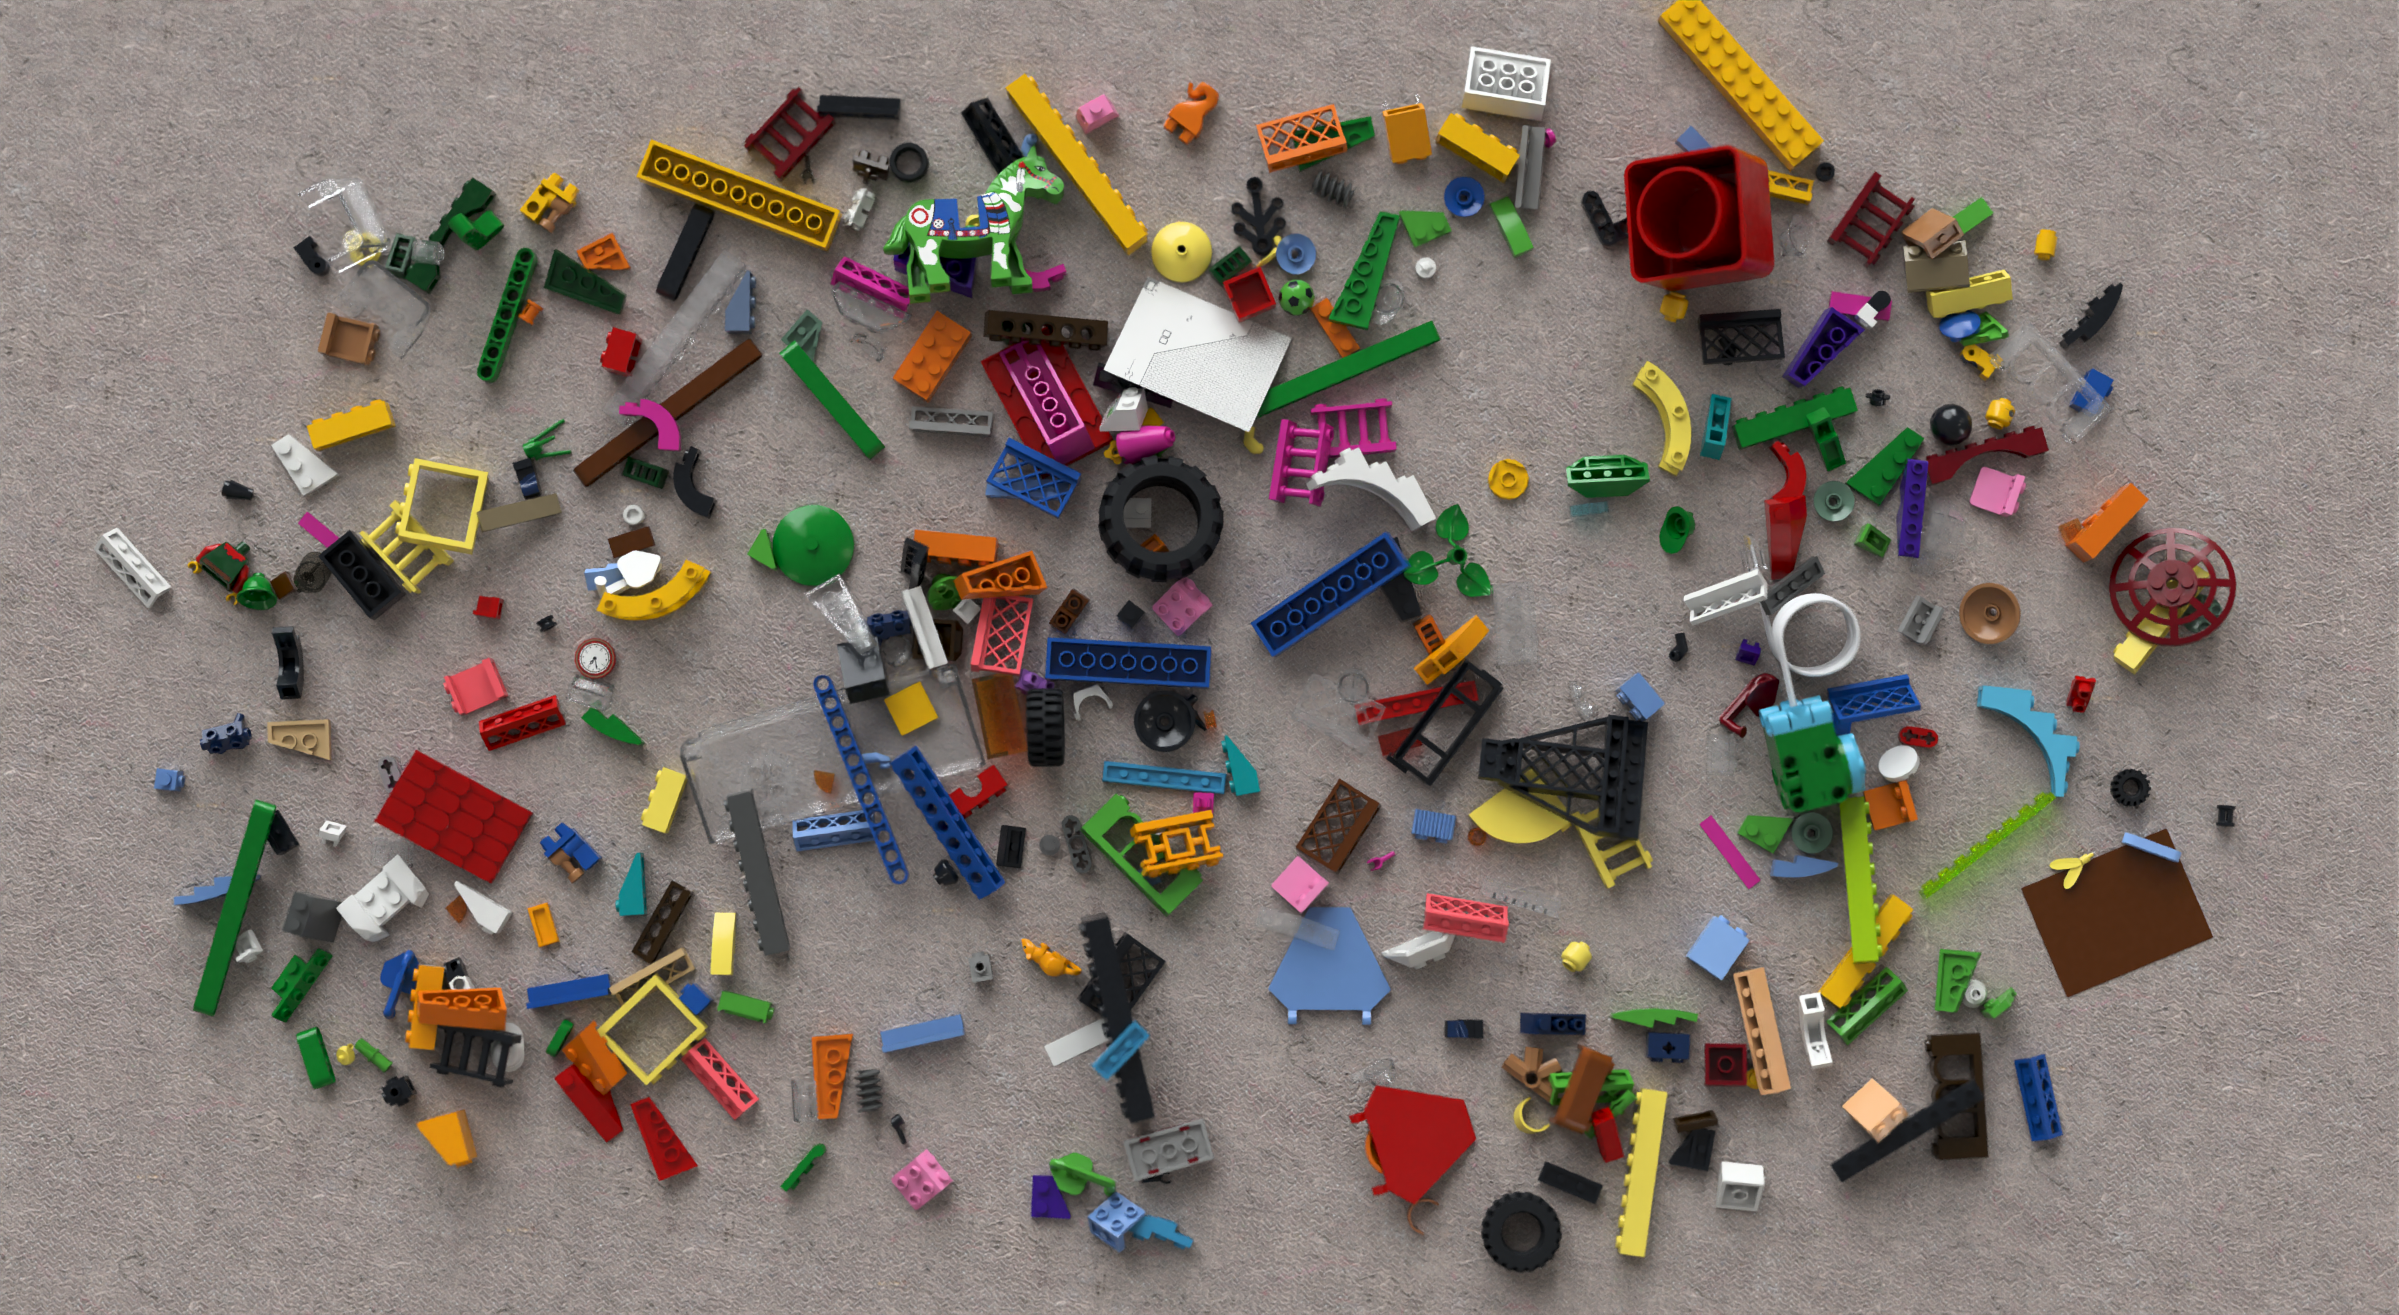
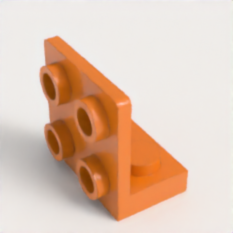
(1890, 805)

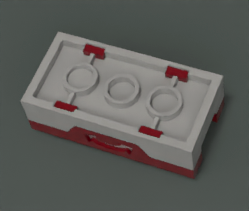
(1168, 1149)

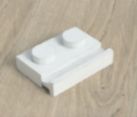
(1137, 513)

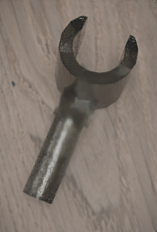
(807, 173)

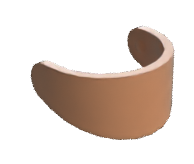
(1410, 1209)

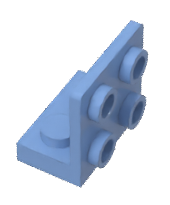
(1114, 1219)

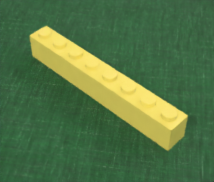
(1642, 1172)

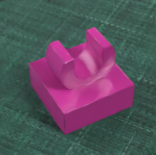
(1203, 802)

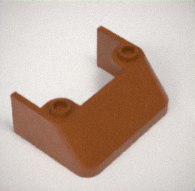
(1583, 1090)

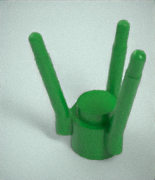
(534, 447)

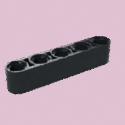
(685, 252)

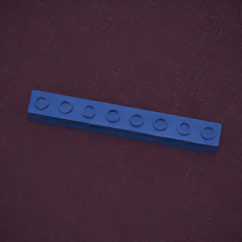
(956, 825)

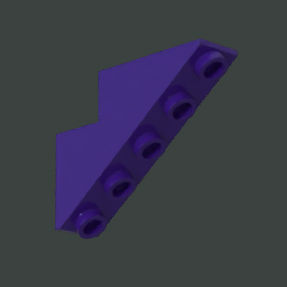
(1911, 508)

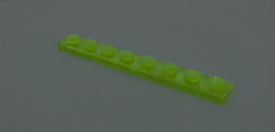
(1979, 849)

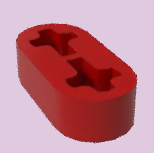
(1917, 741)

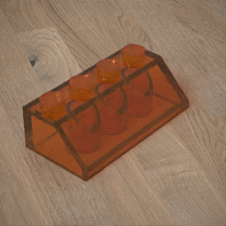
(1000, 715)

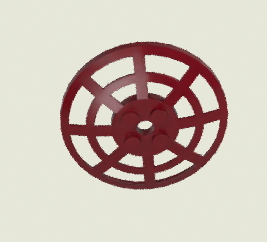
(2172, 598)

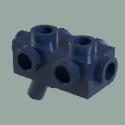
(889, 624)
(226, 737)

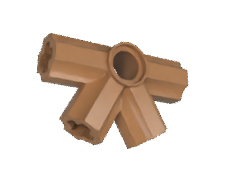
(1533, 1064)

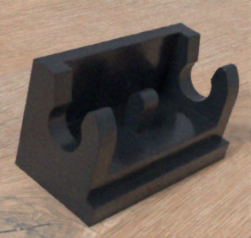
(281, 836)

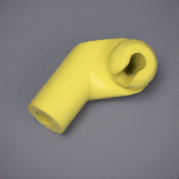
(1251, 443)

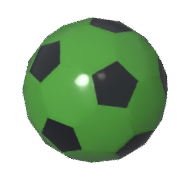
(1296, 297)

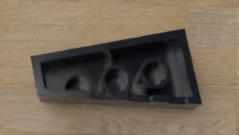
(1402, 596)

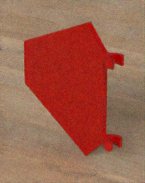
(1415, 1138)

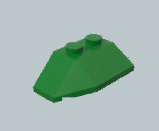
(1607, 476)

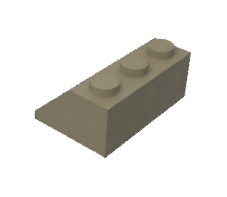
(1943, 272)

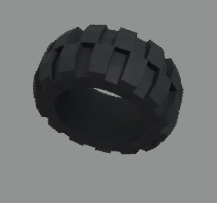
(1171, 474)

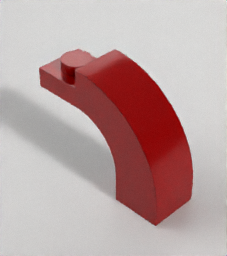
(1794, 469)

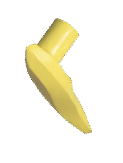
(1272, 255)

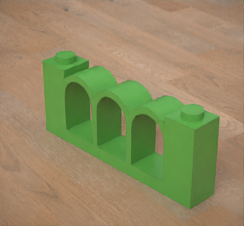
(1103, 821)

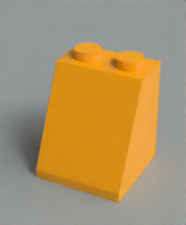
(450, 1137)

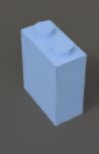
(1718, 947)

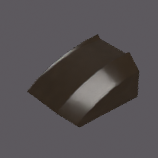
(950, 636)

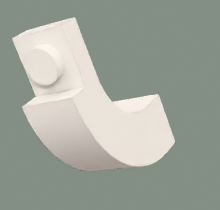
(1813, 1032)

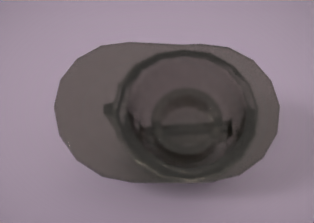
(311, 574)

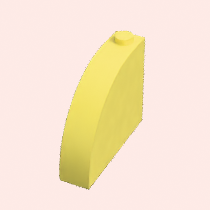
(1517, 819)

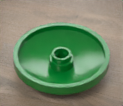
(813, 545)

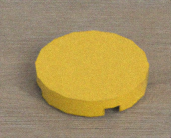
(1508, 479)

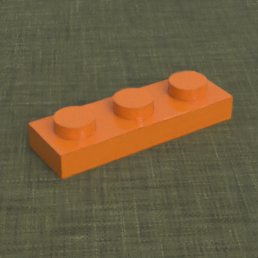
(1337, 333)

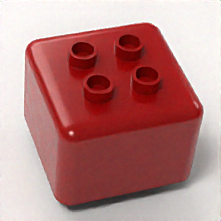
(1699, 218)

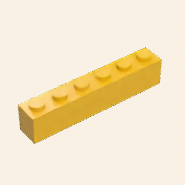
(1848, 975)

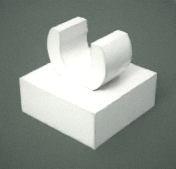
(967, 610)
(332, 831)

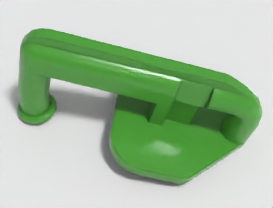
(1074, 1172)

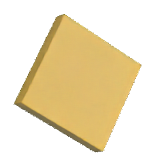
(911, 708)

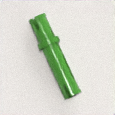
(1617, 1107)

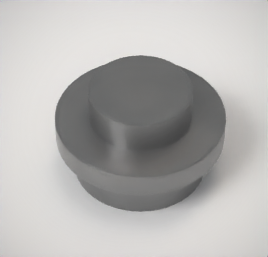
(1049, 845)

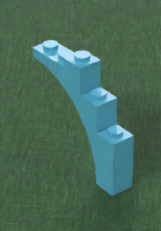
(2040, 725)

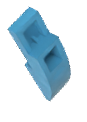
(1163, 1230)

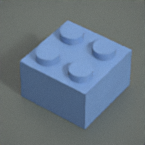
(1639, 697)

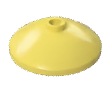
(1186, 265)

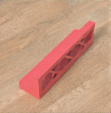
(716, 1081)

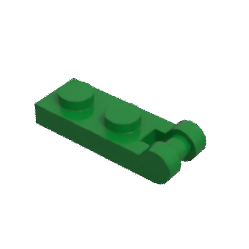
(803, 1167)

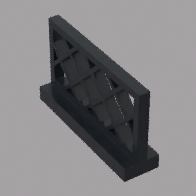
(1741, 319)
(1123, 947)

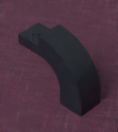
(684, 486)
(291, 664)

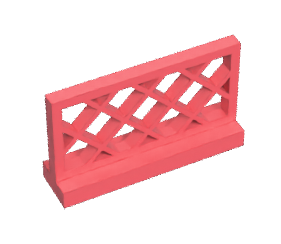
(983, 635)
(1470, 925)

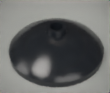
(1169, 706)

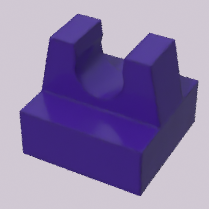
(1748, 653)

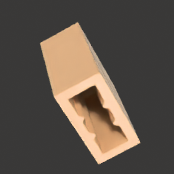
(1875, 1110)

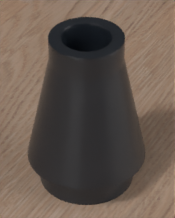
(235, 490)

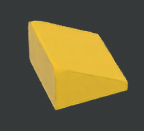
(1152, 418)

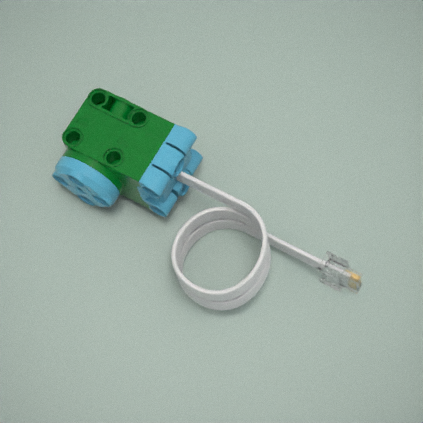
(1805, 754)

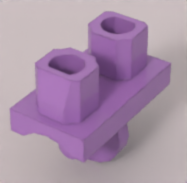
(1031, 680)

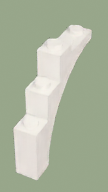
(1401, 493)

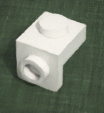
(248, 947)

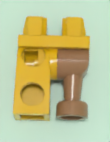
(550, 196)

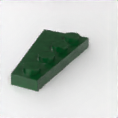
(577, 282)

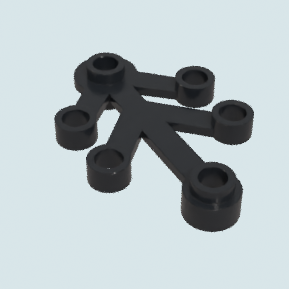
(1258, 219)

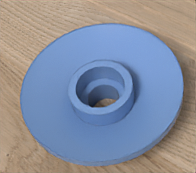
(1304, 248)

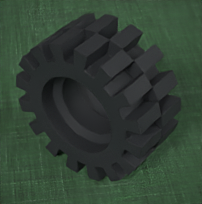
(2121, 796)

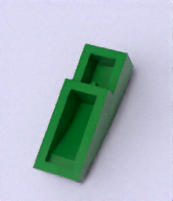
(1826, 439)
(611, 726)

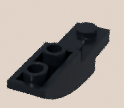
(2099, 313)

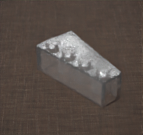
(841, 610)

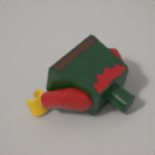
(224, 565)

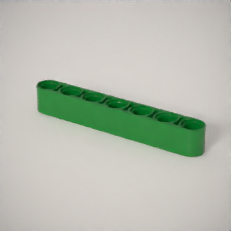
(507, 325)
(832, 400)

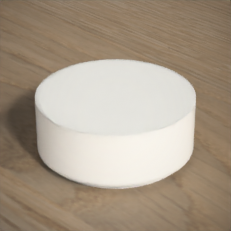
(633, 515)

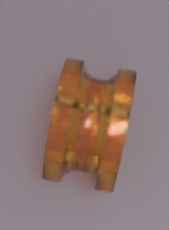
(1210, 719)
(1482, 839)

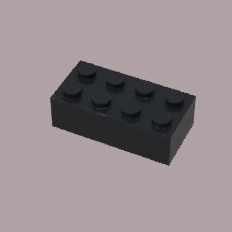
(362, 575)

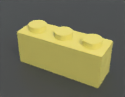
(664, 800)

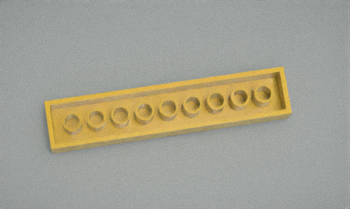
(1741, 81)
(1076, 164)
(739, 195)

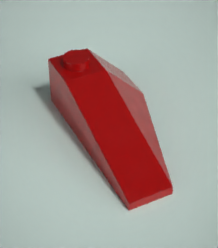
(1784, 532)
(595, 1106)

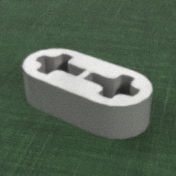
(385, 775)

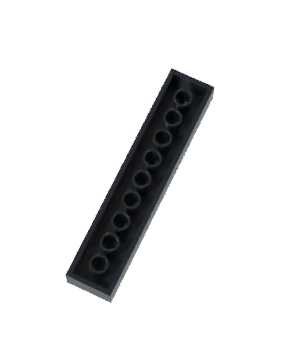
(1115, 1010)

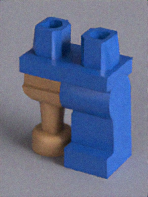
(566, 847)

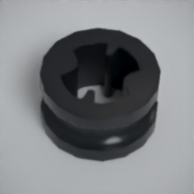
(1825, 178)
(546, 623)

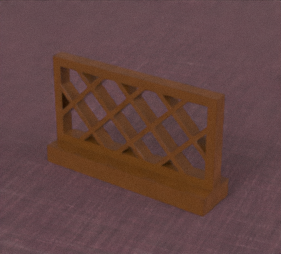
(1355, 832)

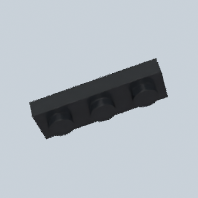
(1570, 1182)

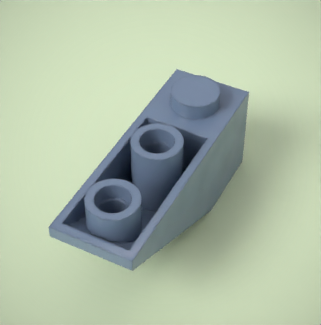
(739, 310)

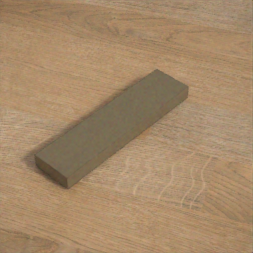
(519, 512)

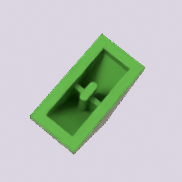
(1872, 540)
(763, 551)

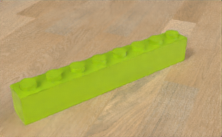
(1859, 882)

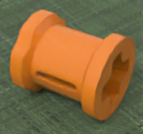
(530, 312)

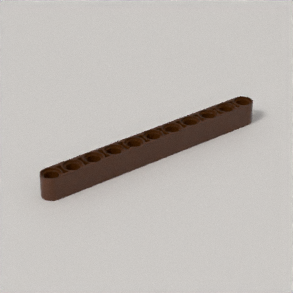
(677, 405)

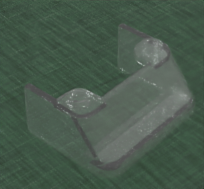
(369, 231)

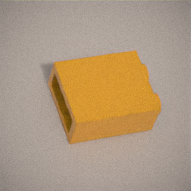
(1407, 133)

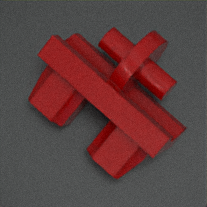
(2080, 693)

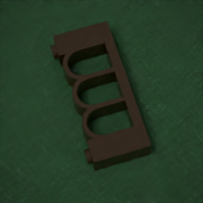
(1959, 1044)

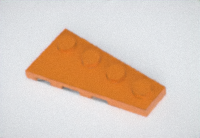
(829, 1069)

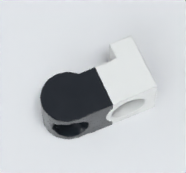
(1876, 303)
(457, 975)

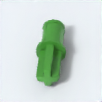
(373, 1055)

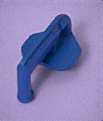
(398, 976)

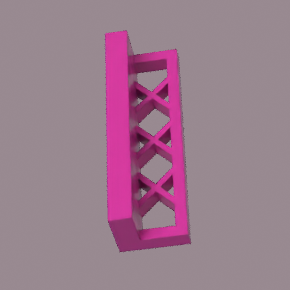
(871, 286)

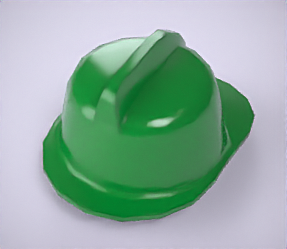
(1676, 529)

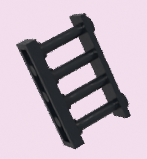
(488, 1036)

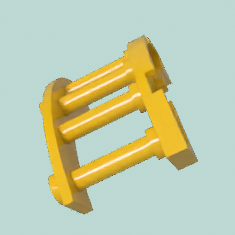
(659, 602)

